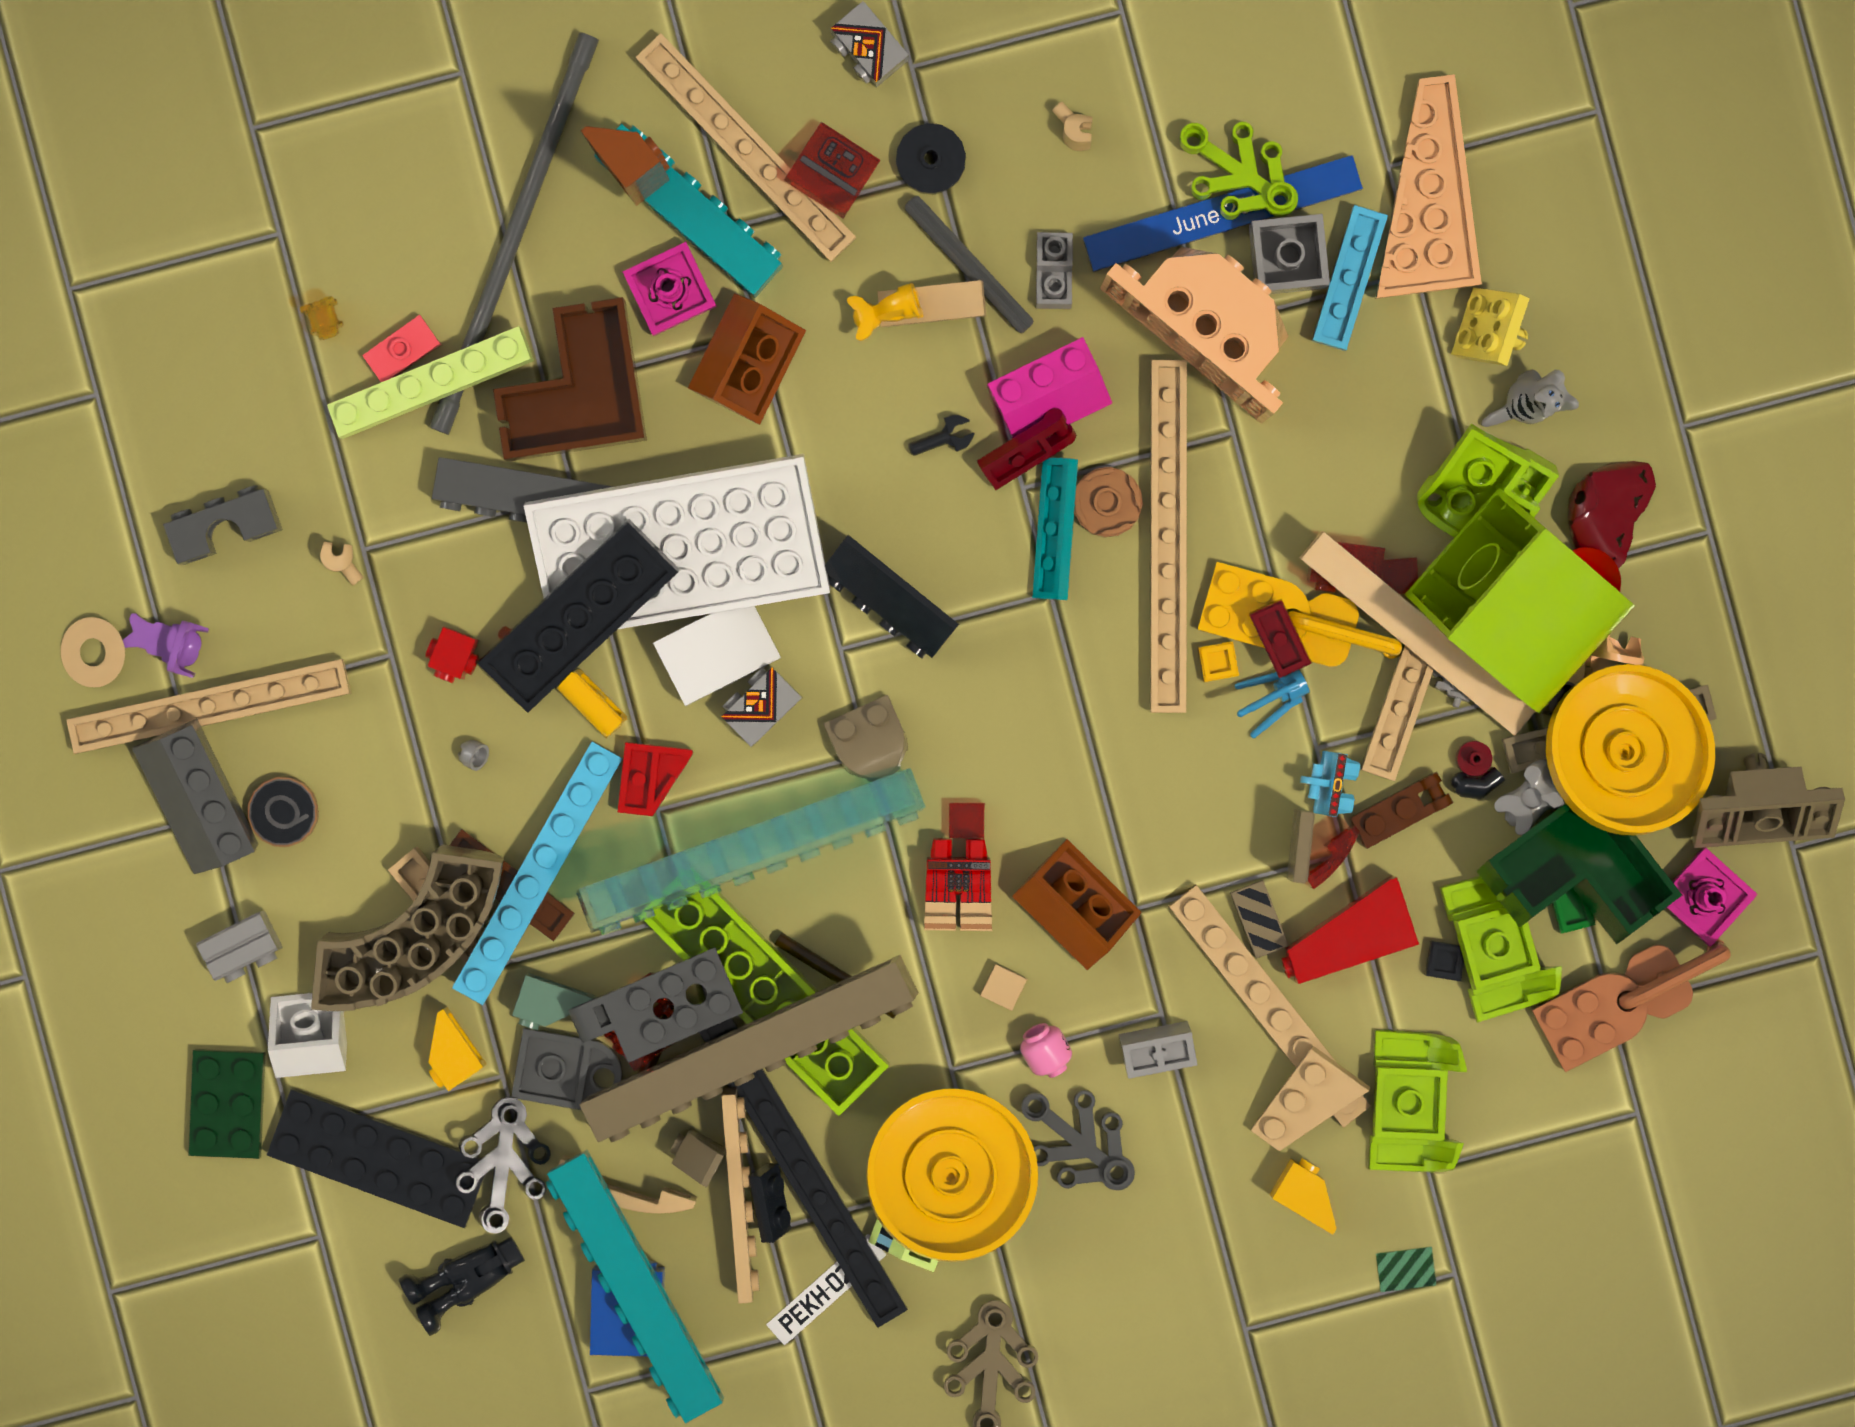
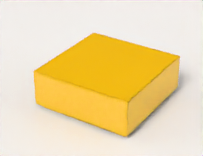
(1218, 661)

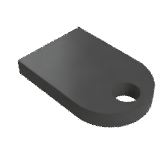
(560, 1068)

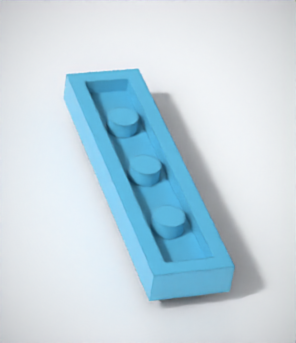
(1349, 278)

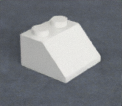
(305, 1039)

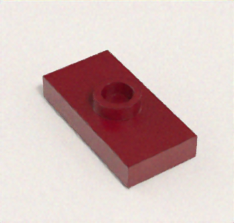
(1280, 638)

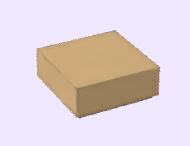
(1003, 987)

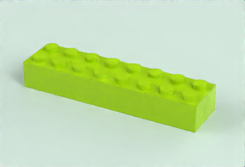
(767, 983)

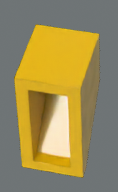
(452, 1052)
(1305, 1193)

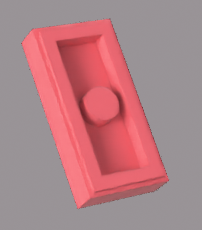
(401, 349)

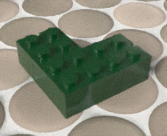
(1605, 869)

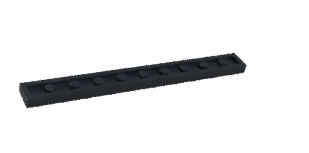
(816, 1192)

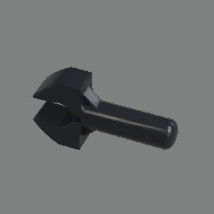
(941, 438)

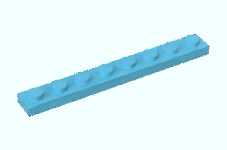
(537, 873)

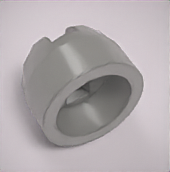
(473, 754)

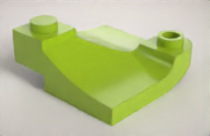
(1475, 471)

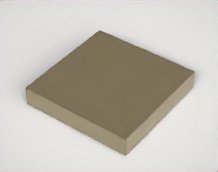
(1300, 846)

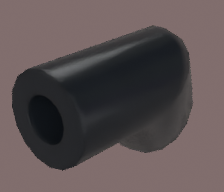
(1476, 788)

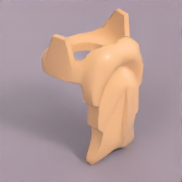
(1611, 653)

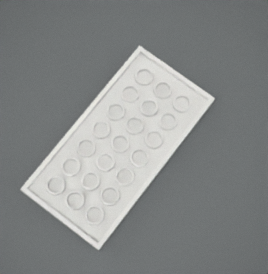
(732, 531)

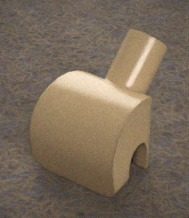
(1073, 124)
(340, 563)

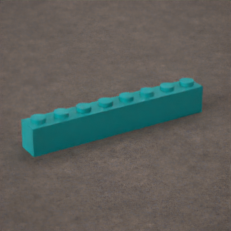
(635, 1286)

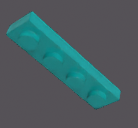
(1055, 528)

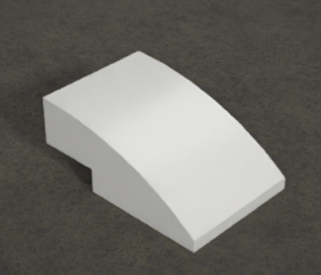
(716, 652)

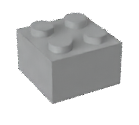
(1290, 253)

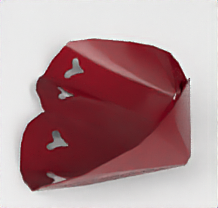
(1610, 507)

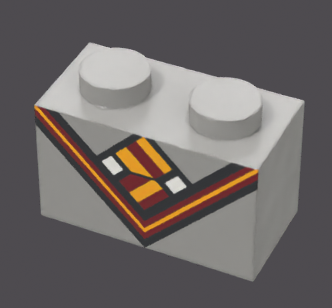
(868, 44)
(760, 706)

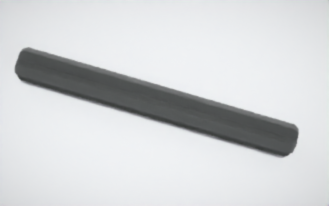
(968, 263)

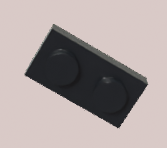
(770, 1202)

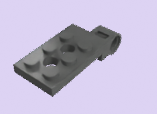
(632, 1014)

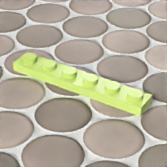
(430, 382)

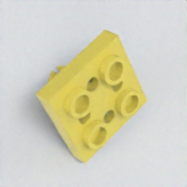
(1491, 326)

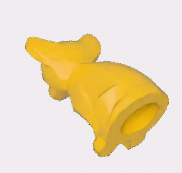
(893, 308)

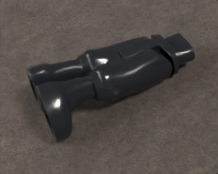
(468, 1274)

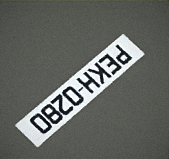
(813, 1301)

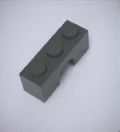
(192, 533)

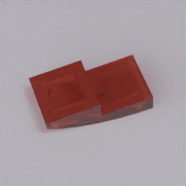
(1338, 848)

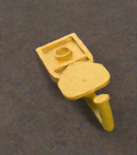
(1323, 623)

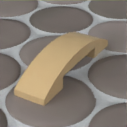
(669, 1201)

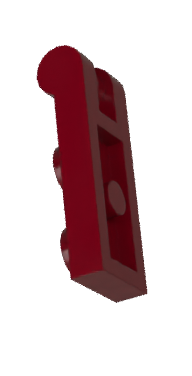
(1027, 449)

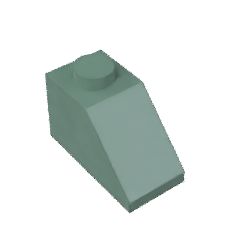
(546, 1001)

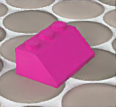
(1058, 380)

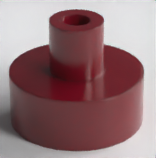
(1465, 759)

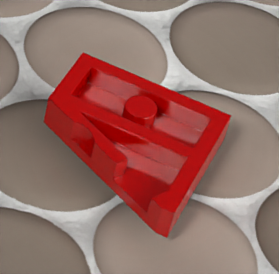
(649, 776)

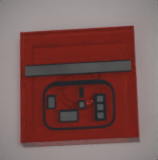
(832, 170)

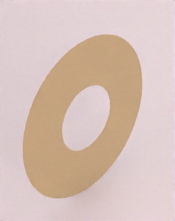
(70, 652)

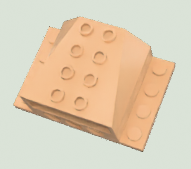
(1210, 319)

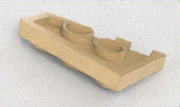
(1307, 1099)

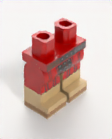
(958, 876)

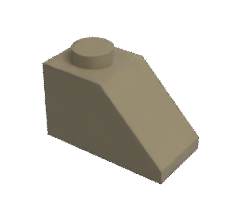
(697, 1156)

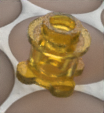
(323, 318)

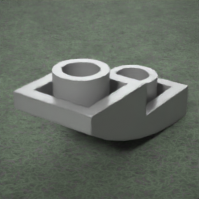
(1054, 270)

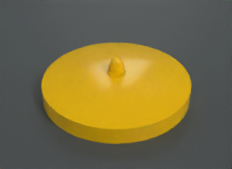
(1630, 749)
(952, 1175)

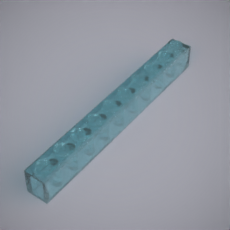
(749, 851)

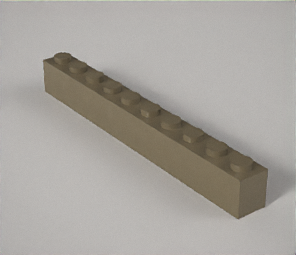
(749, 1049)

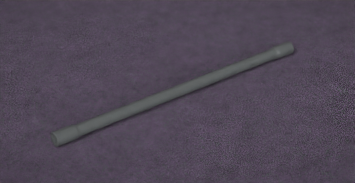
(578, 65)

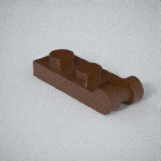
(1400, 810)

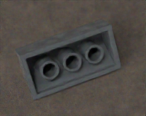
(196, 797)

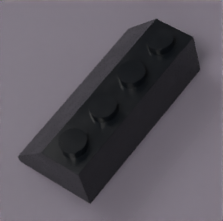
(890, 597)

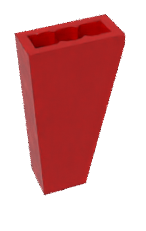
(1356, 934)

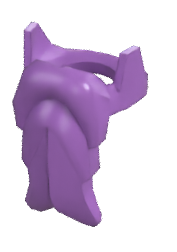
(175, 644)

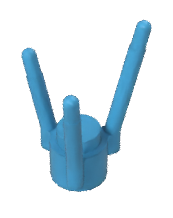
(1288, 688)

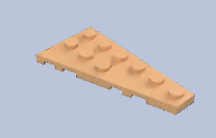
(1432, 221)

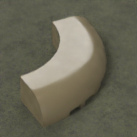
(416, 946)

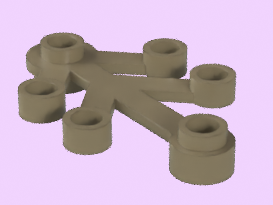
(991, 1360)

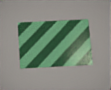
(1406, 1269)

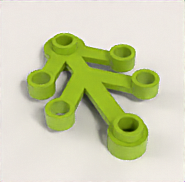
(1242, 174)

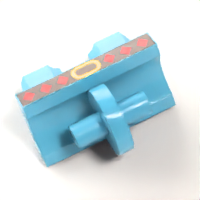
(1327, 784)

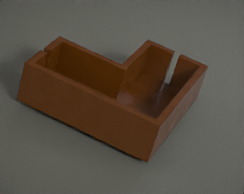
(592, 403)

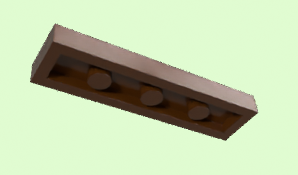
(550, 916)

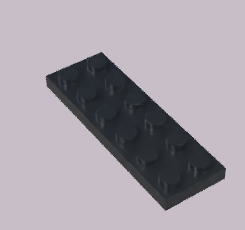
(578, 615)
(374, 1157)

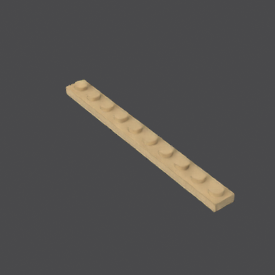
(1168, 536)

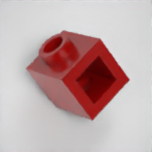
(452, 655)

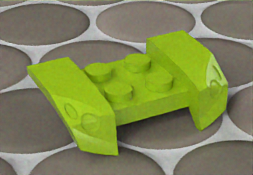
(1496, 952)
(1412, 1102)

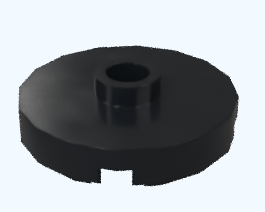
(930, 177)

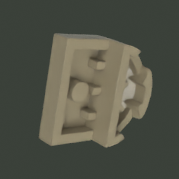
(869, 740)

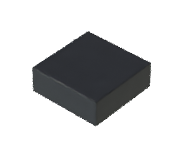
(1444, 961)

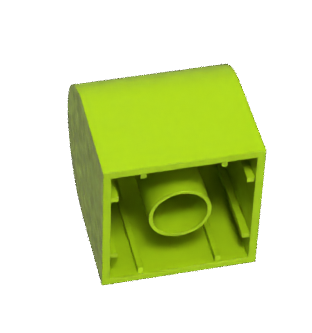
(1518, 601)

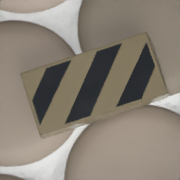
(1259, 919)

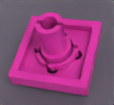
(646, 280)
(1733, 895)

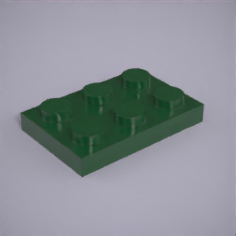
(227, 1103)

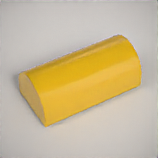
(592, 702)

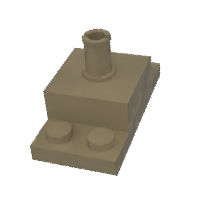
(1767, 808)

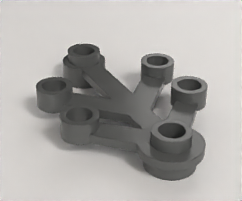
(1082, 1144)

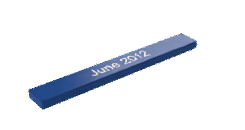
(1205, 220)

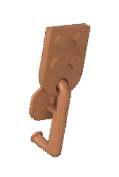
(1590, 1022)

